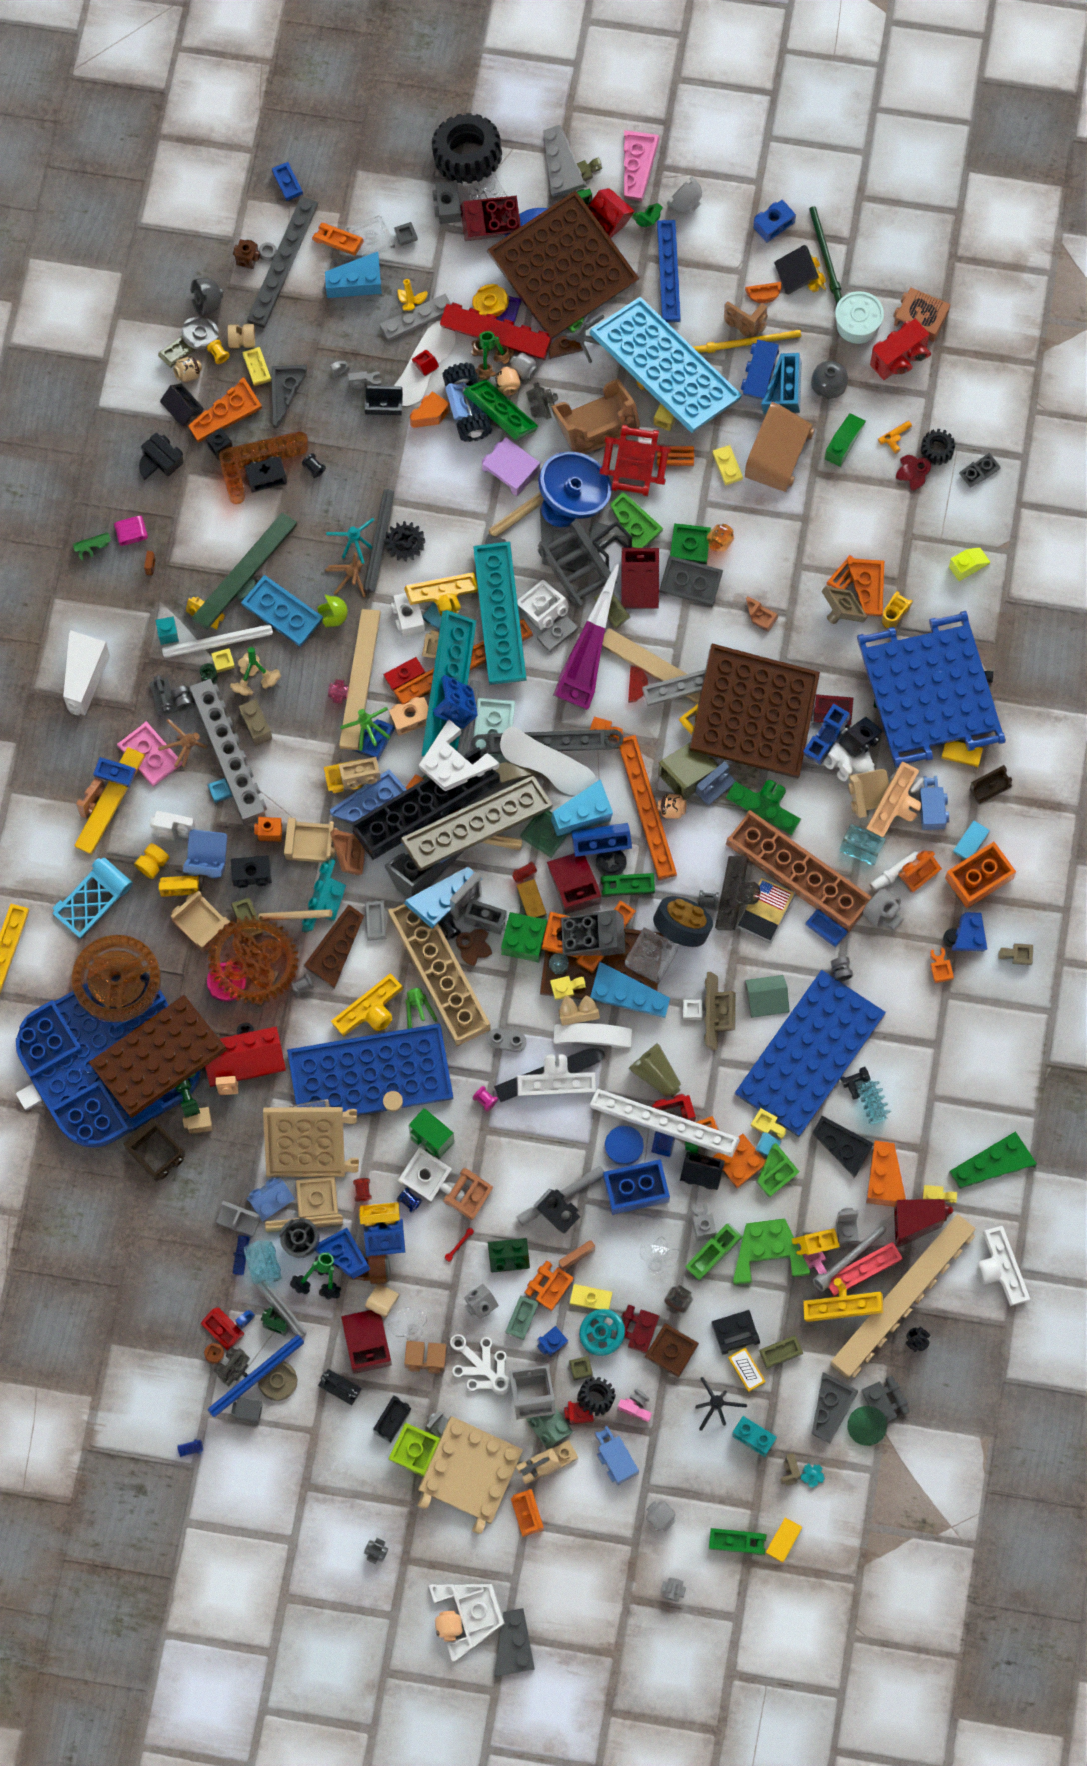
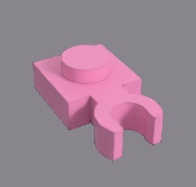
(629, 1407)

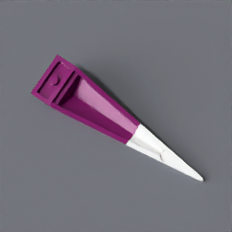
(580, 671)

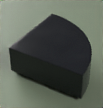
(147, 467)

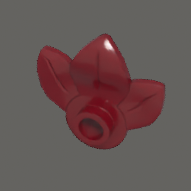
(911, 472)

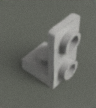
(847, 1226)

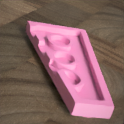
(638, 162)

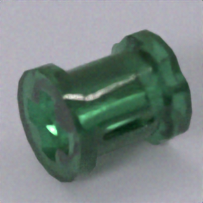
(208, 668)

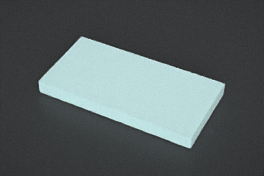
(493, 717)

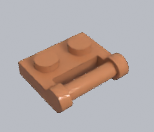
(474, 1196)

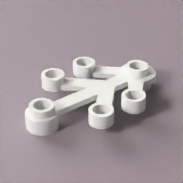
(482, 1367)

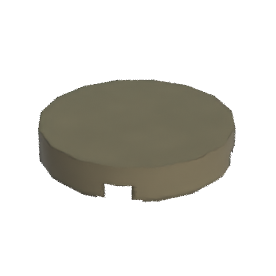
(279, 1382)

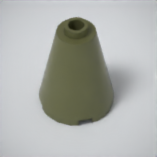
(656, 1071)

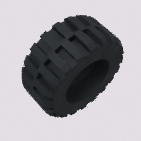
(470, 166)

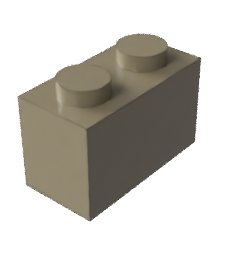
(255, 722)

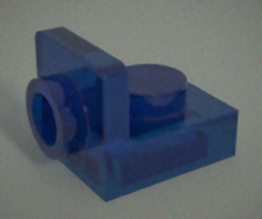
(663, 1144)

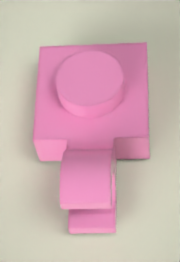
(815, 1260)

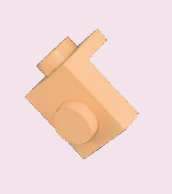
(227, 1085)

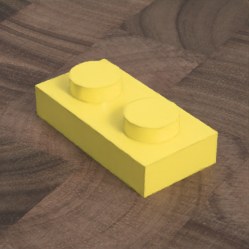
(727, 465)

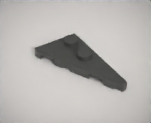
(284, 387)

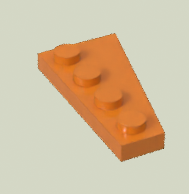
(230, 409)

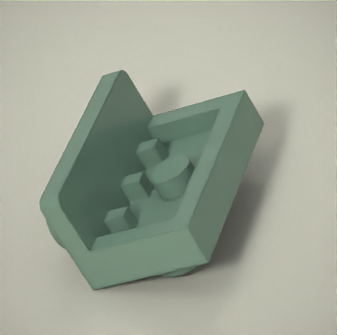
(550, 1428)

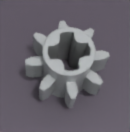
(673, 1589)

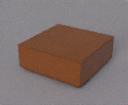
(149, 563)

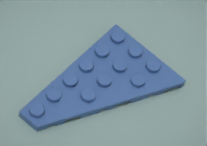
(369, 798)

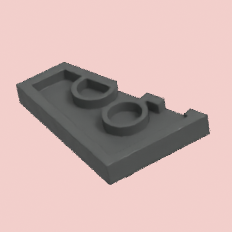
(832, 1407)
(514, 1645)

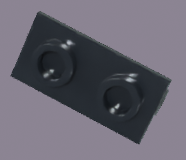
(339, 1387)

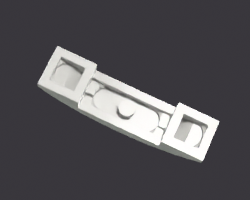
(592, 1034)

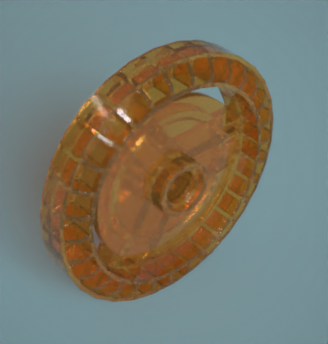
(119, 992)

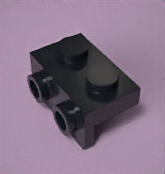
(384, 400)

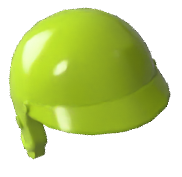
(333, 612)

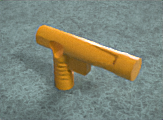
(894, 436)

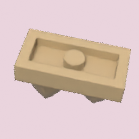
(571, 1014)

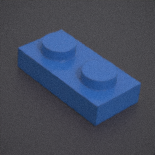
(287, 181)
(114, 772)

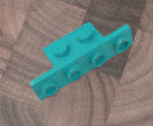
(326, 896)

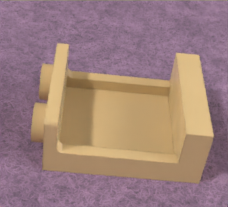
(309, 841)
(198, 920)

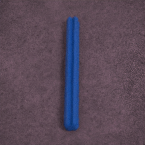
(255, 1376)

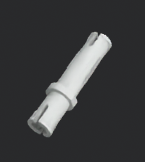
(890, 875)

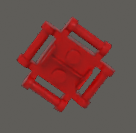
(635, 460)

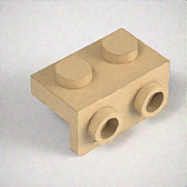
(360, 772)

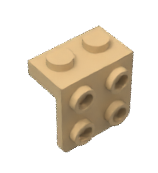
(867, 790)

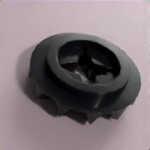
(619, 859)

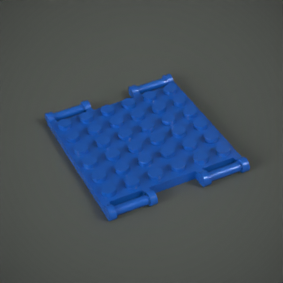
(930, 689)

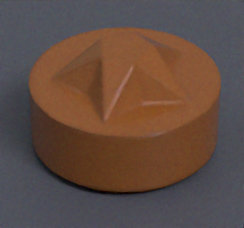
(214, 1353)

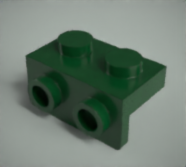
(508, 1255)

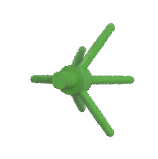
(366, 722)

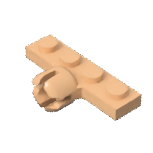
(895, 801)

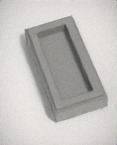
(375, 920)

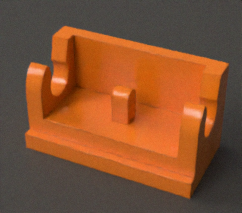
(527, 1513)

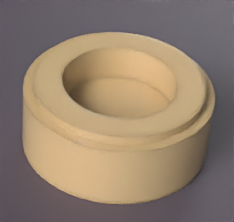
(392, 1101)

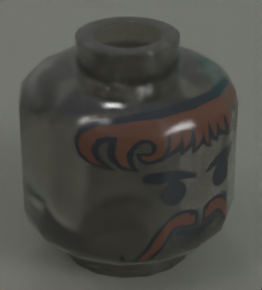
(678, 1299)

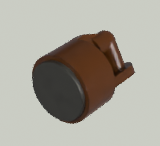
(380, 1270)

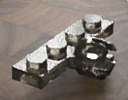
(735, 893)

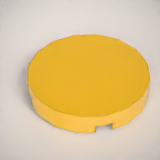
(490, 300)

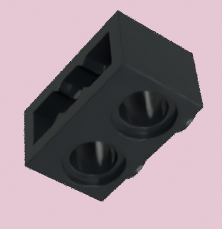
(554, 1214)

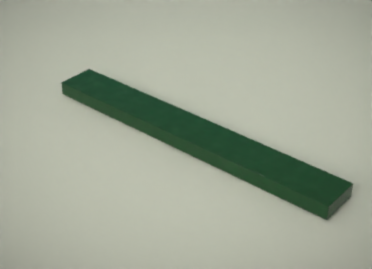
(244, 571)

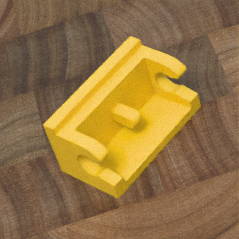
(817, 1242)

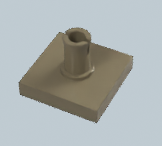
(843, 605)

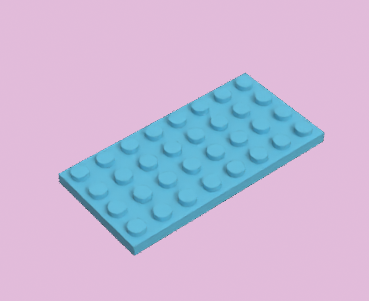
(665, 364)

